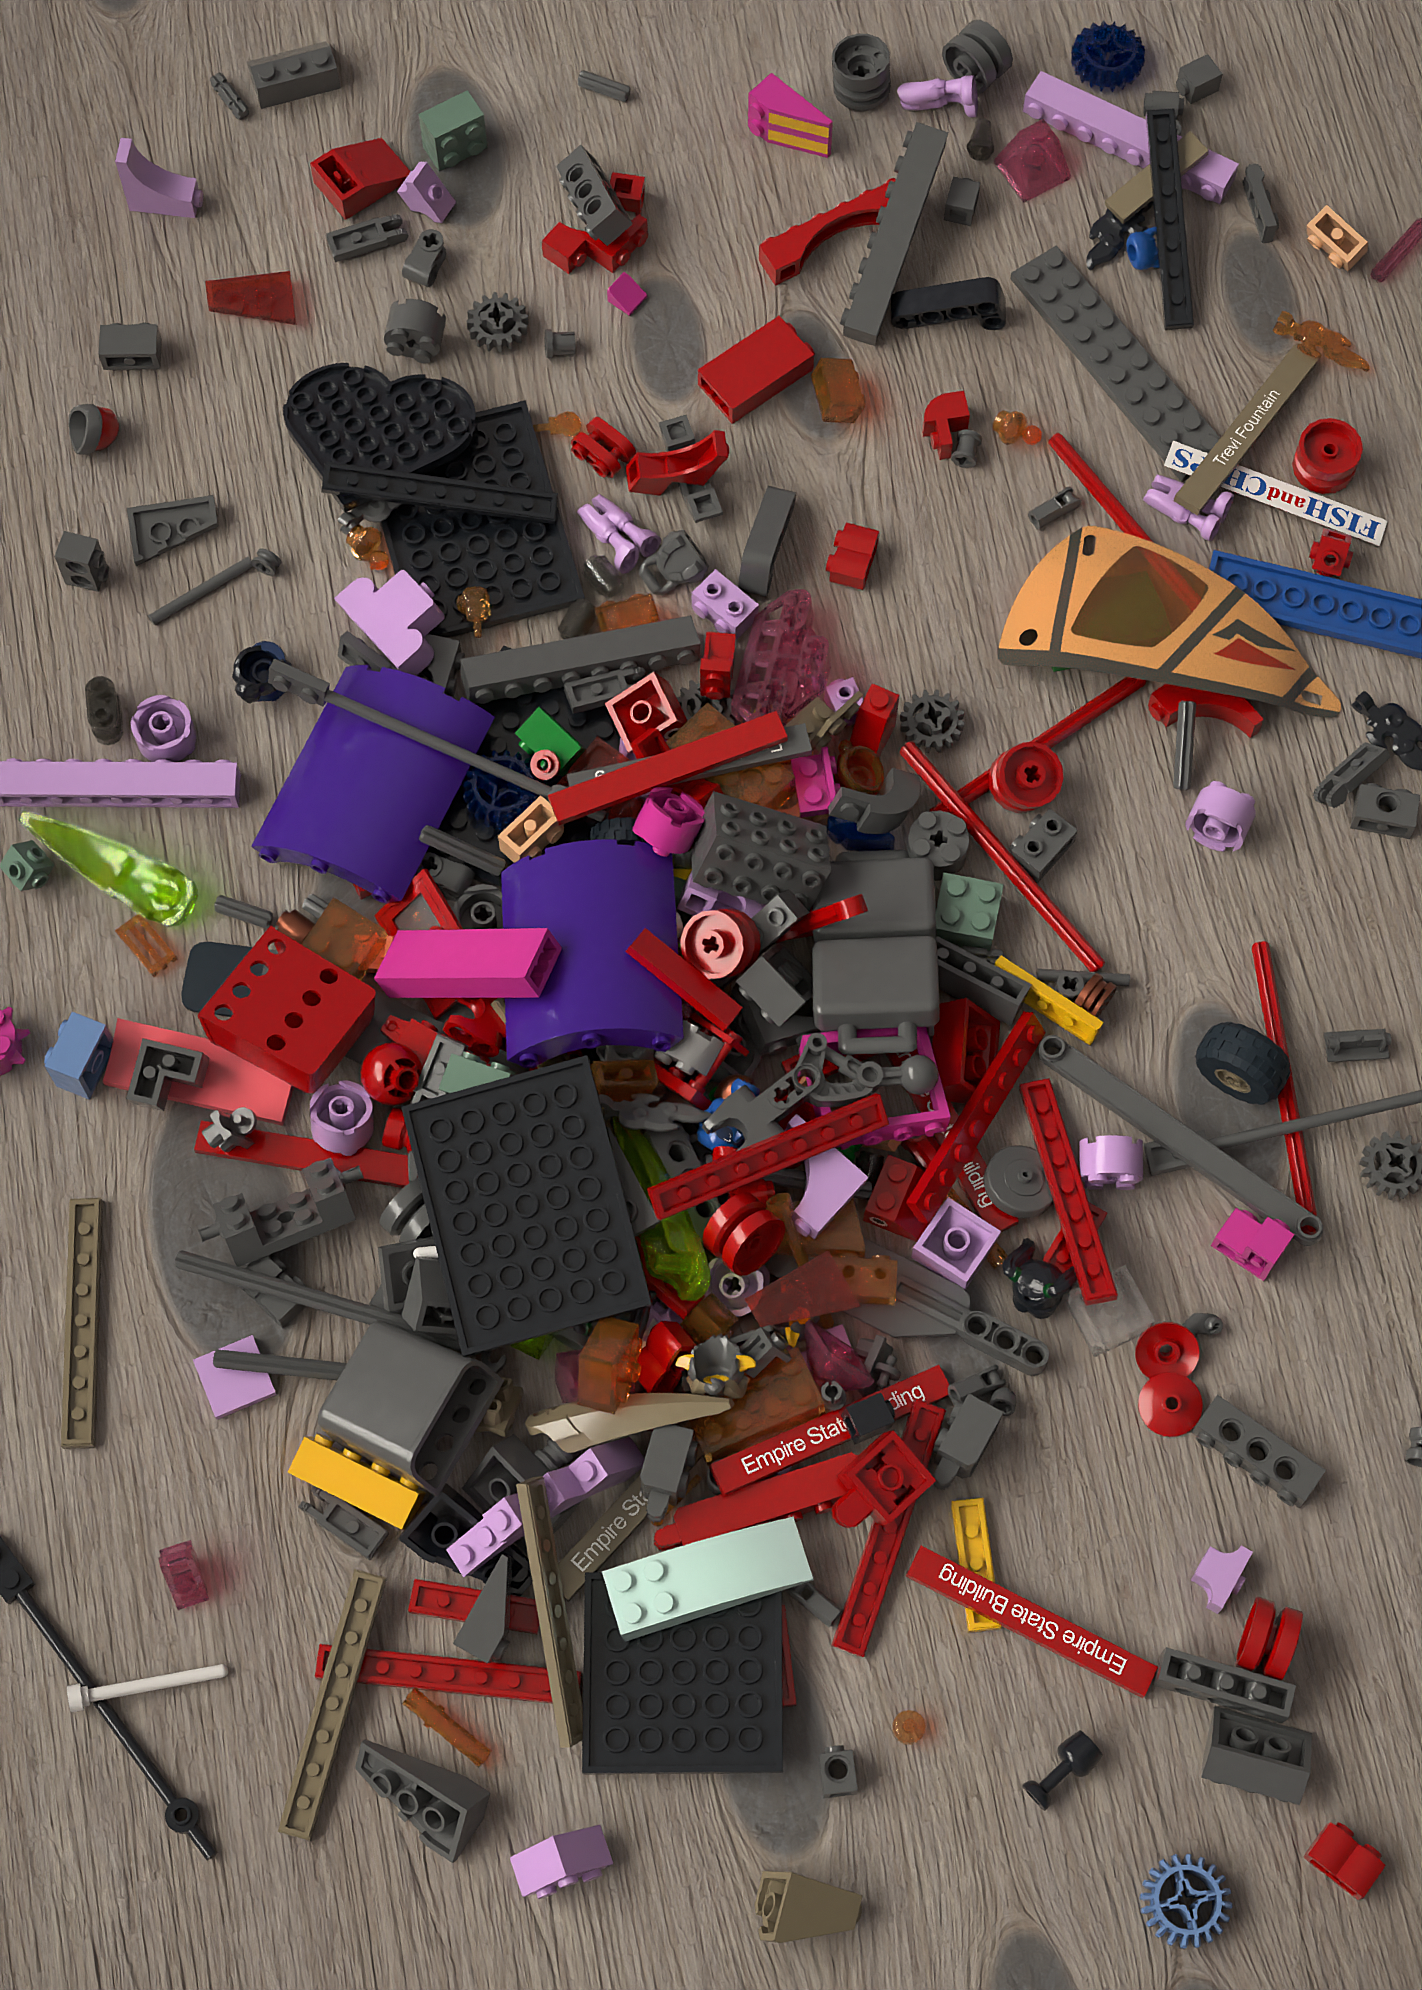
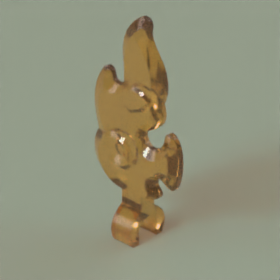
(1315, 334)

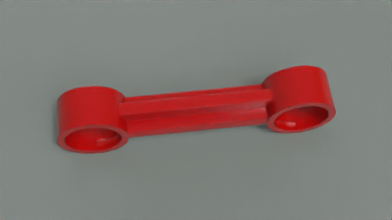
(828, 915)

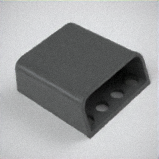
(402, 1399)

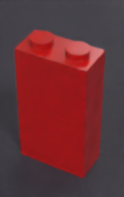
(756, 369)

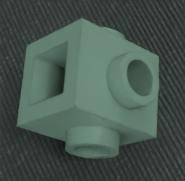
(27, 865)

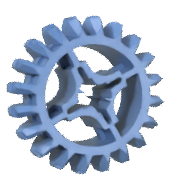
(1182, 1885)

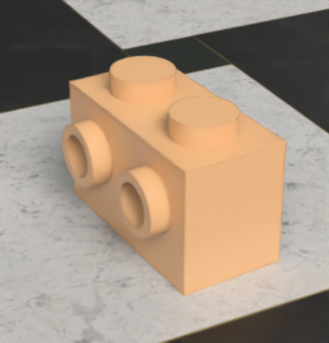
(1336, 238)
(531, 831)

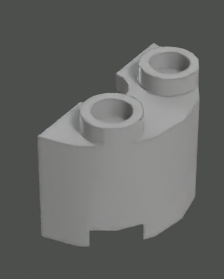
(693, 1052)

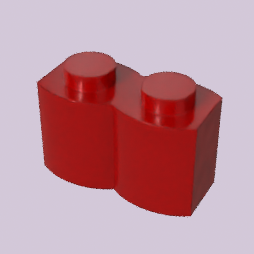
(853, 556)
(658, 1357)
(1345, 1860)

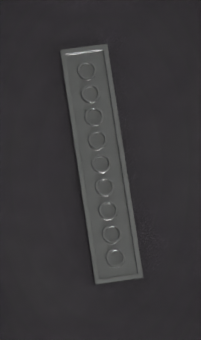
(1112, 355)

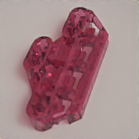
(790, 668)

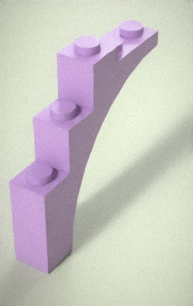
(589, 1474)

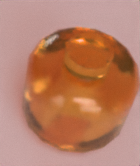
(908, 1727)

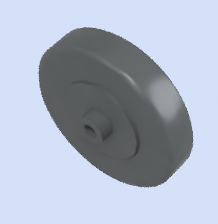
(1017, 1182)

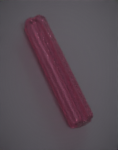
(1397, 252)

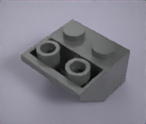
(427, 1299)

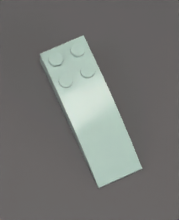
(706, 1577)

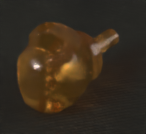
(564, 423)
(475, 605)

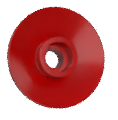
(1180, 1359)
(1155, 1412)

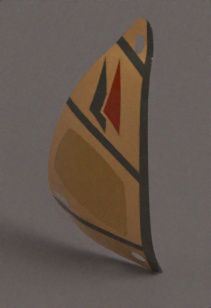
(1157, 620)

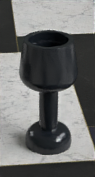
(1077, 1756)

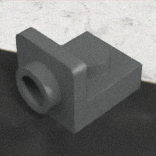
(763, 1349)

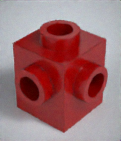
(1331, 553)

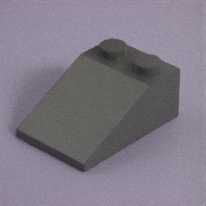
(777, 984)
(489, 1619)

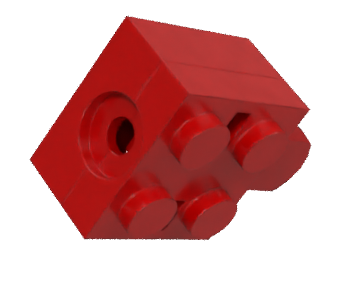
(877, 1480)

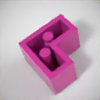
(1252, 1244)

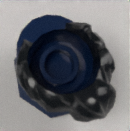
(252, 672)

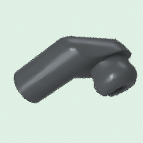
(1204, 1323)

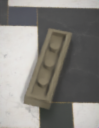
(1138, 190)

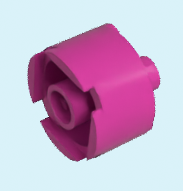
(669, 821)

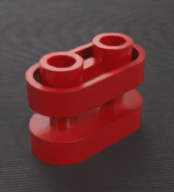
(590, 447)

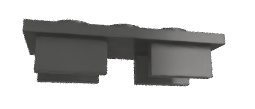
(639, 1207)

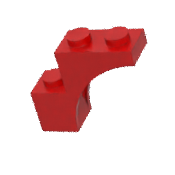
(570, 246)
(691, 465)
(717, 665)
(652, 744)

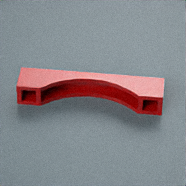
(786, 253)

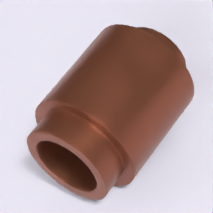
(294, 925)

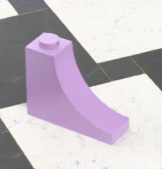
(153, 188)
(829, 1187)

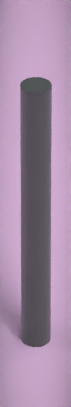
(200, 591)

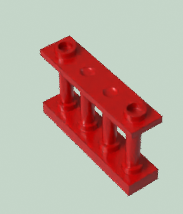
(694, 1090)

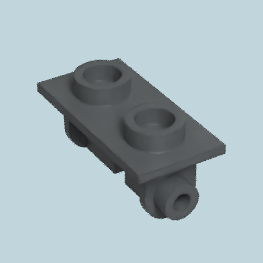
(1357, 1045)

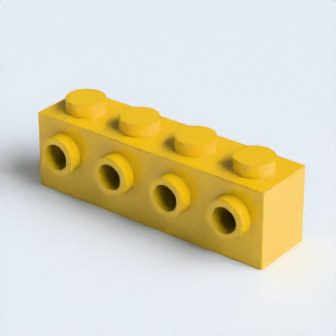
(356, 1481)

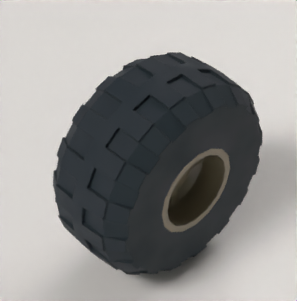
(1243, 1063)

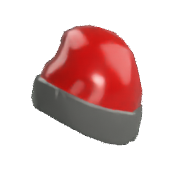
(92, 428)

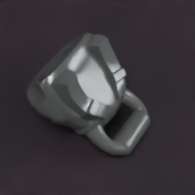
(677, 561)

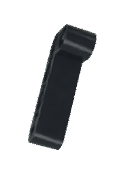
(951, 302)

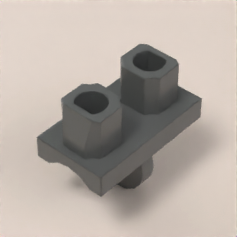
(231, 1129)
(878, 1362)

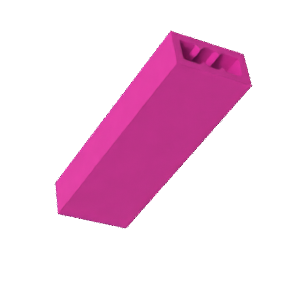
(468, 963)

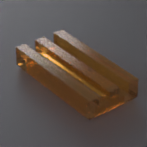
(161, 963)

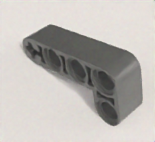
(765, 540)

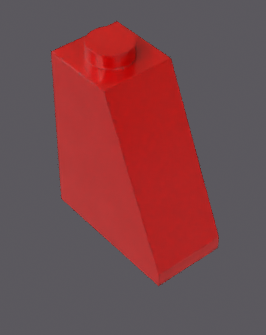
(875, 719)

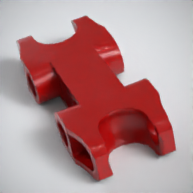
(486, 1032)

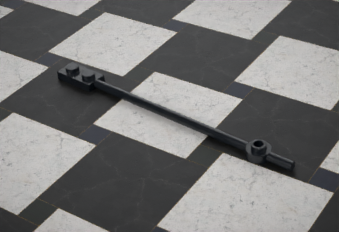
(15, 1585)

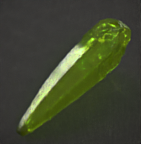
(123, 873)
(673, 1247)

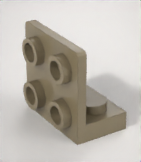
(823, 721)

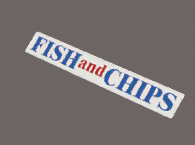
(1286, 497)

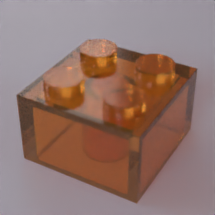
(346, 939)
(609, 1365)

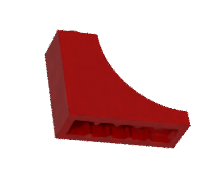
(1232, 709)

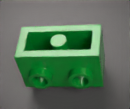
(545, 733)

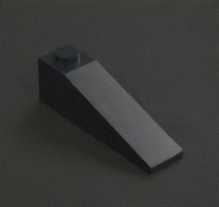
(445, 1520)

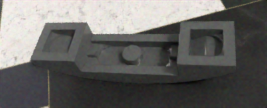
(699, 499)

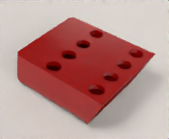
(296, 1016)

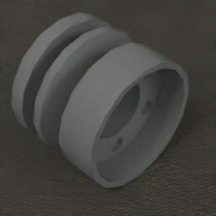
(861, 71)

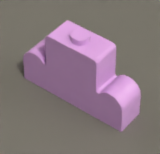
(395, 618)

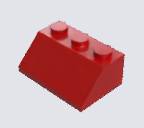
(964, 1047)

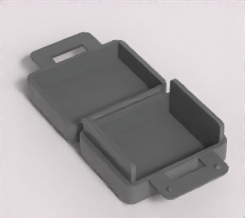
(882, 962)

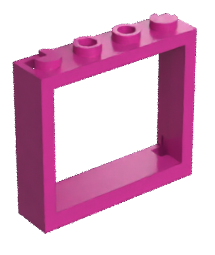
(904, 1126)

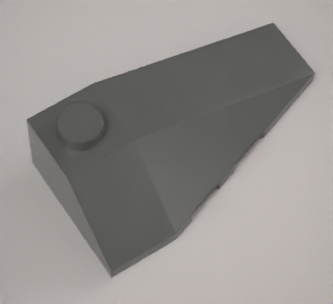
(434, 1799)

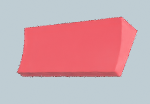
(228, 1079)

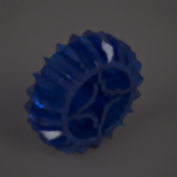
(1124, 60)
(514, 795)

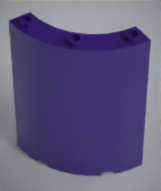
(369, 791)
(595, 906)

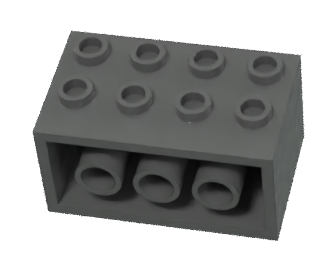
(759, 852)

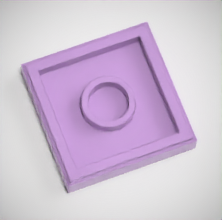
(233, 1389)

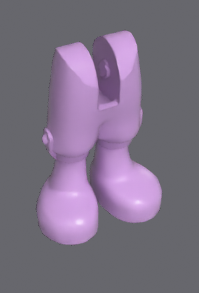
(938, 93)
(1162, 498)
(606, 524)

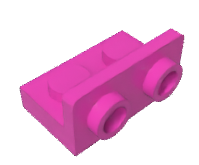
(815, 782)

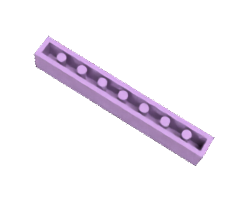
(1118, 132)
(119, 783)

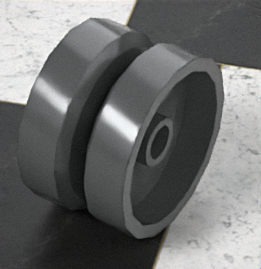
(978, 52)
(407, 1214)

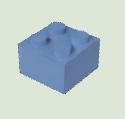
(79, 1055)

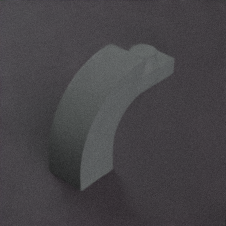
(878, 812)

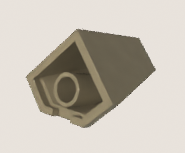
(803, 1907)

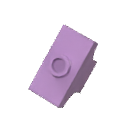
(426, 193)
(1221, 1574)

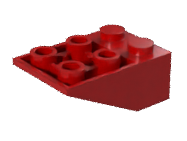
(358, 175)

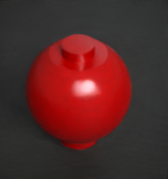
(391, 1073)

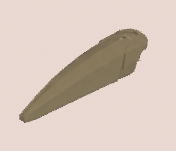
(580, 1427)

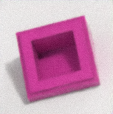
(626, 294)

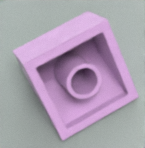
(955, 1243)

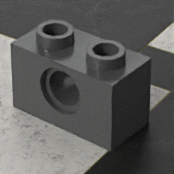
(1371, 818)

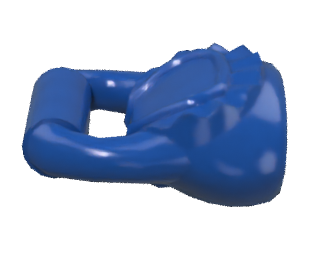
(1143, 249)

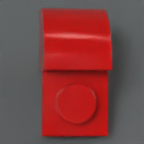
(941, 417)

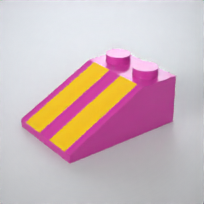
(787, 118)

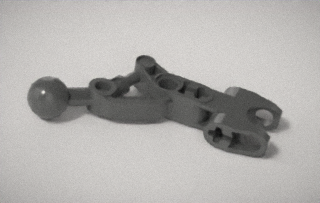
(760, 1115)

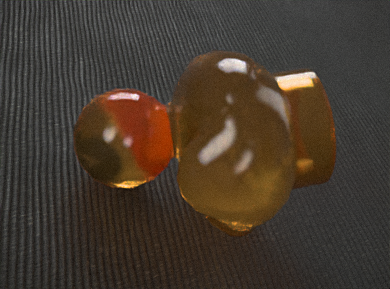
(1014, 426)
(365, 546)

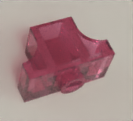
(183, 1574)

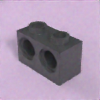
(81, 561)

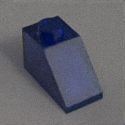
(846, 834)

